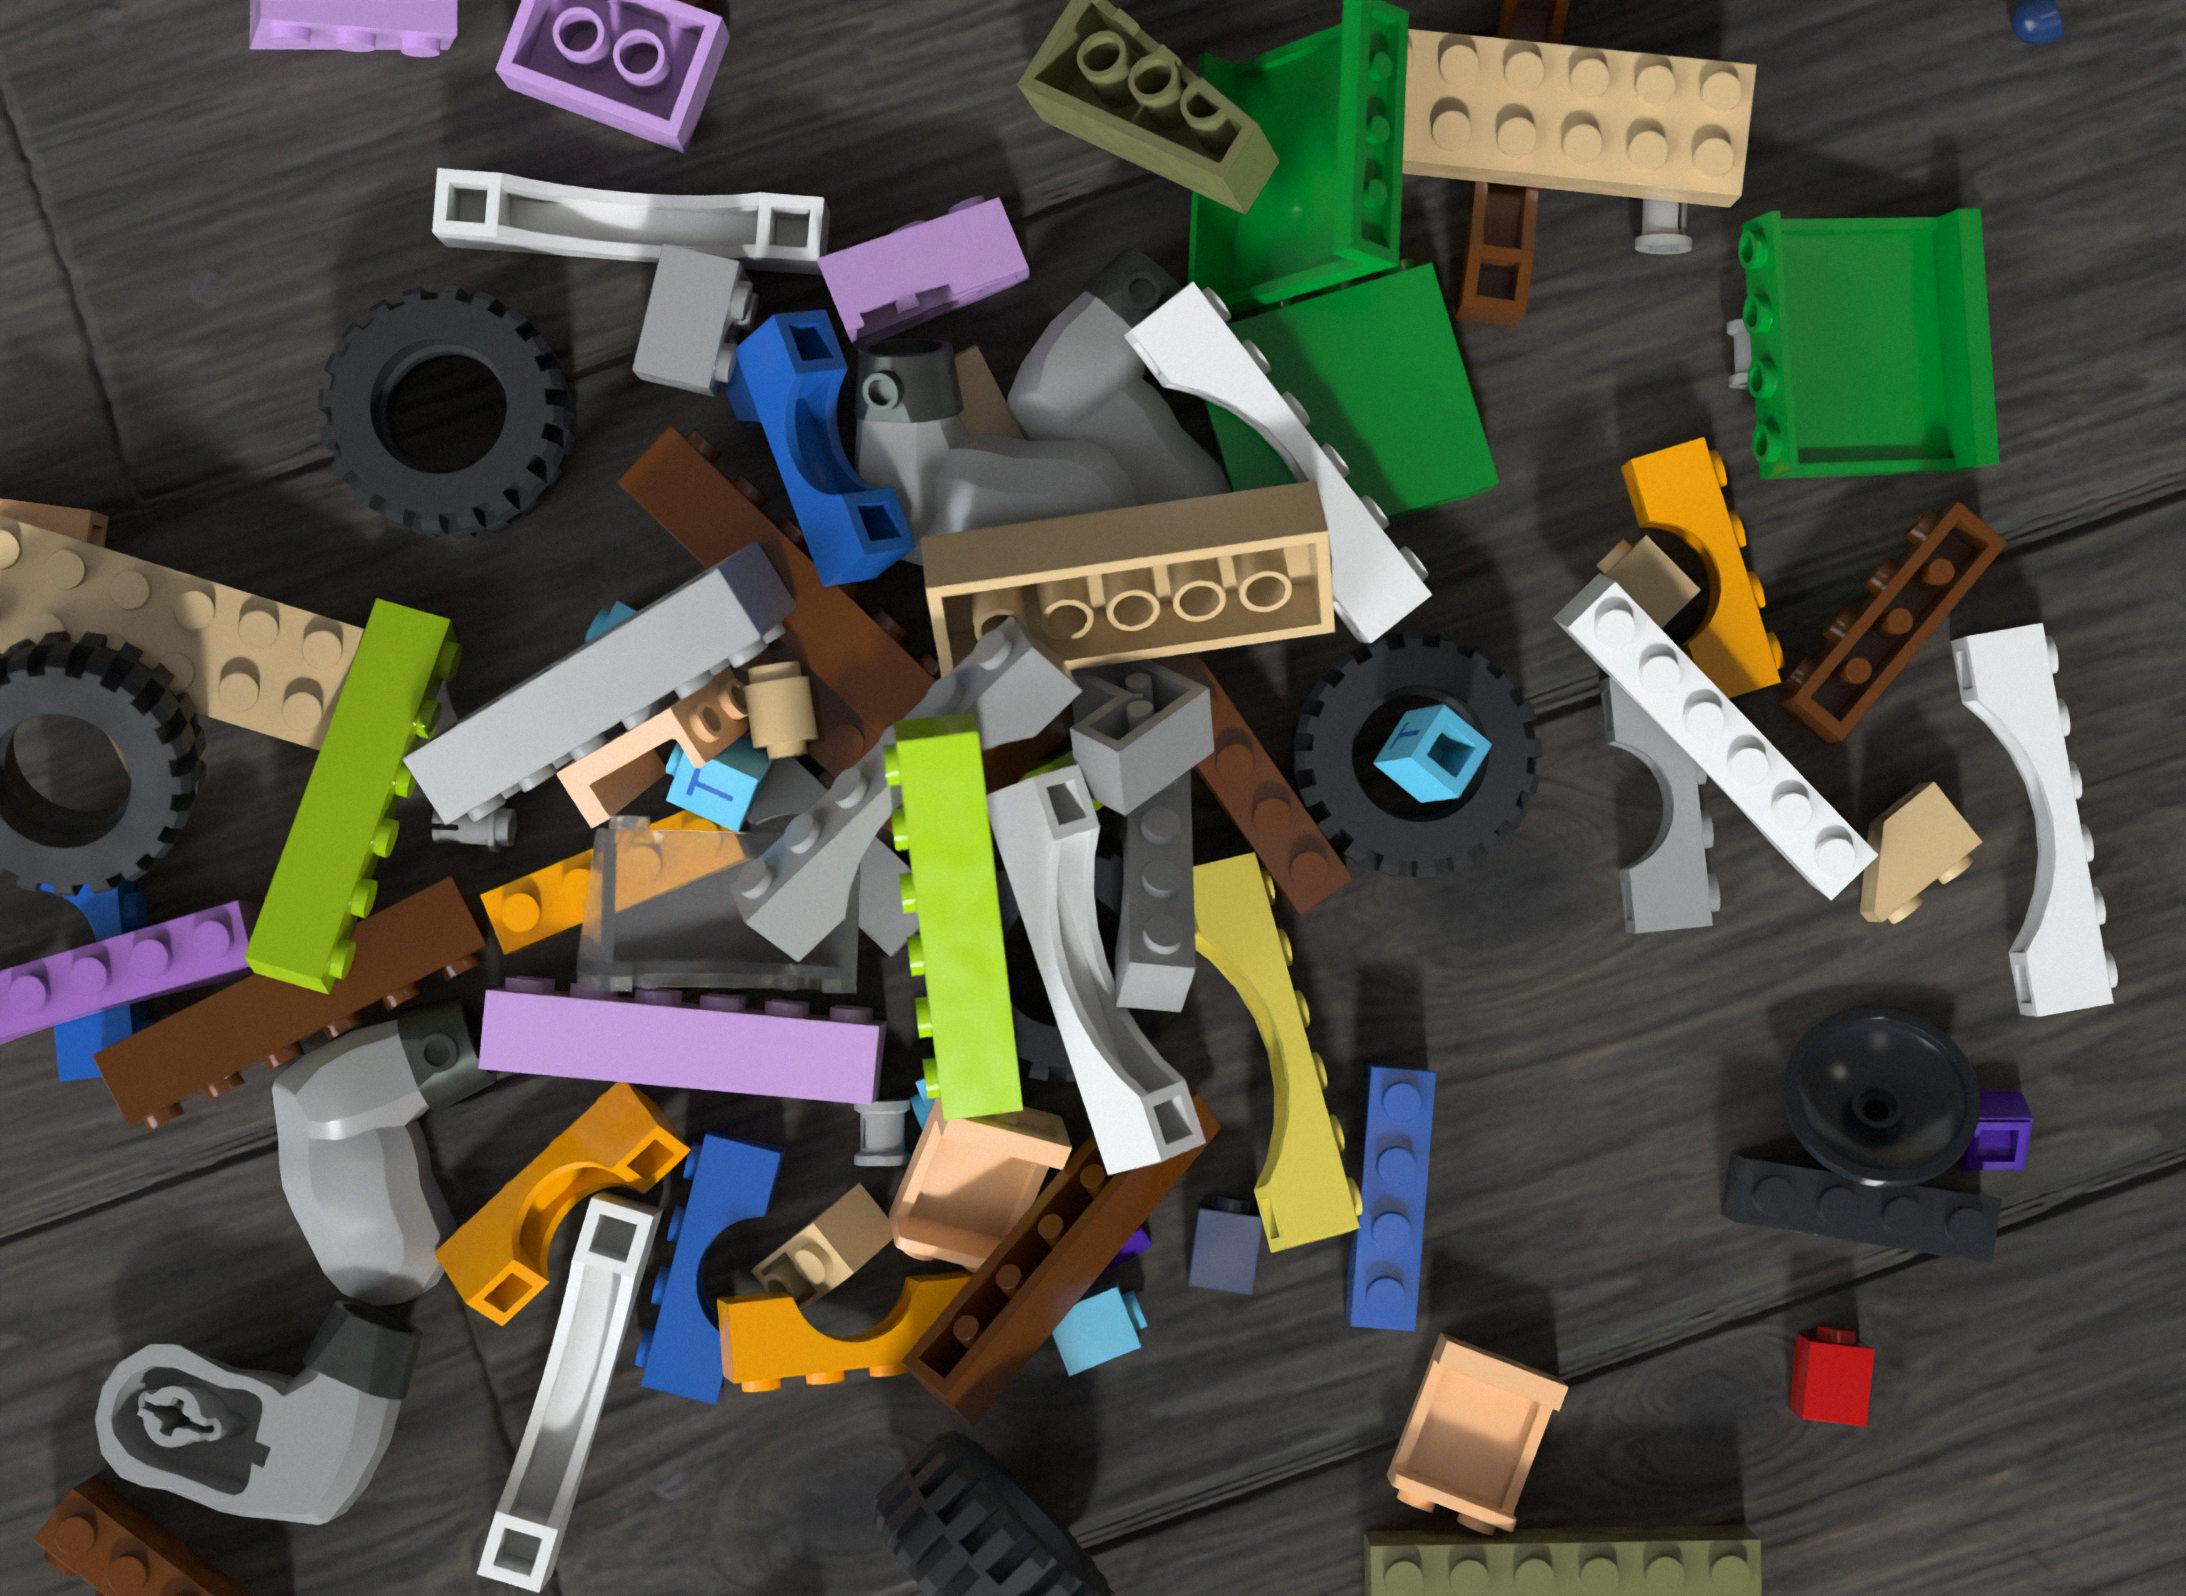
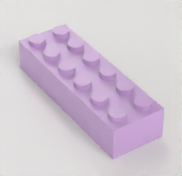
(683, 1043)

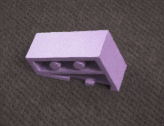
(411, 26)
(924, 270)

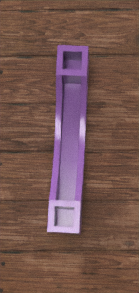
(128, 969)

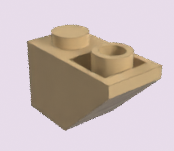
(1915, 844)
(826, 1249)

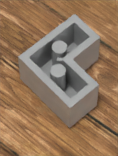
(691, 318)
(1137, 730)

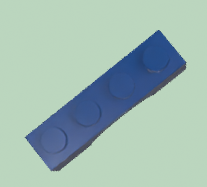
(795, 384)
(76, 1040)
(731, 1183)
(1393, 1197)

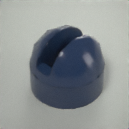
(2037, 22)

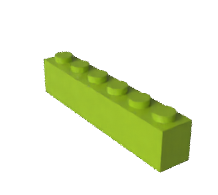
(353, 798)
(957, 915)

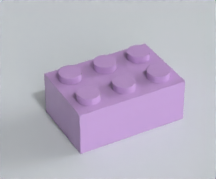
(618, 62)

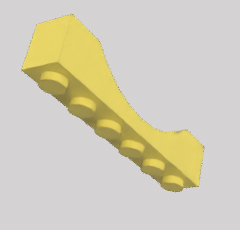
(1303, 1179)

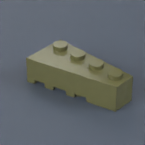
(1140, 102)

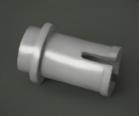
(494, 829)

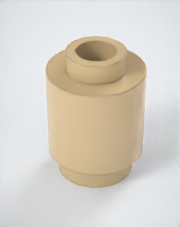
(780, 709)

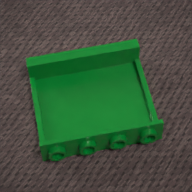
(1335, 196)
(1869, 345)
(1379, 388)

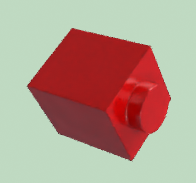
(1832, 1376)

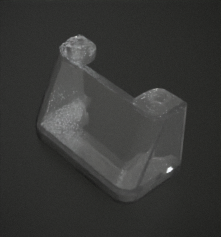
(667, 917)

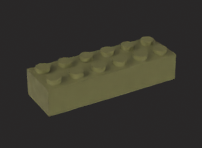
(1565, 1562)

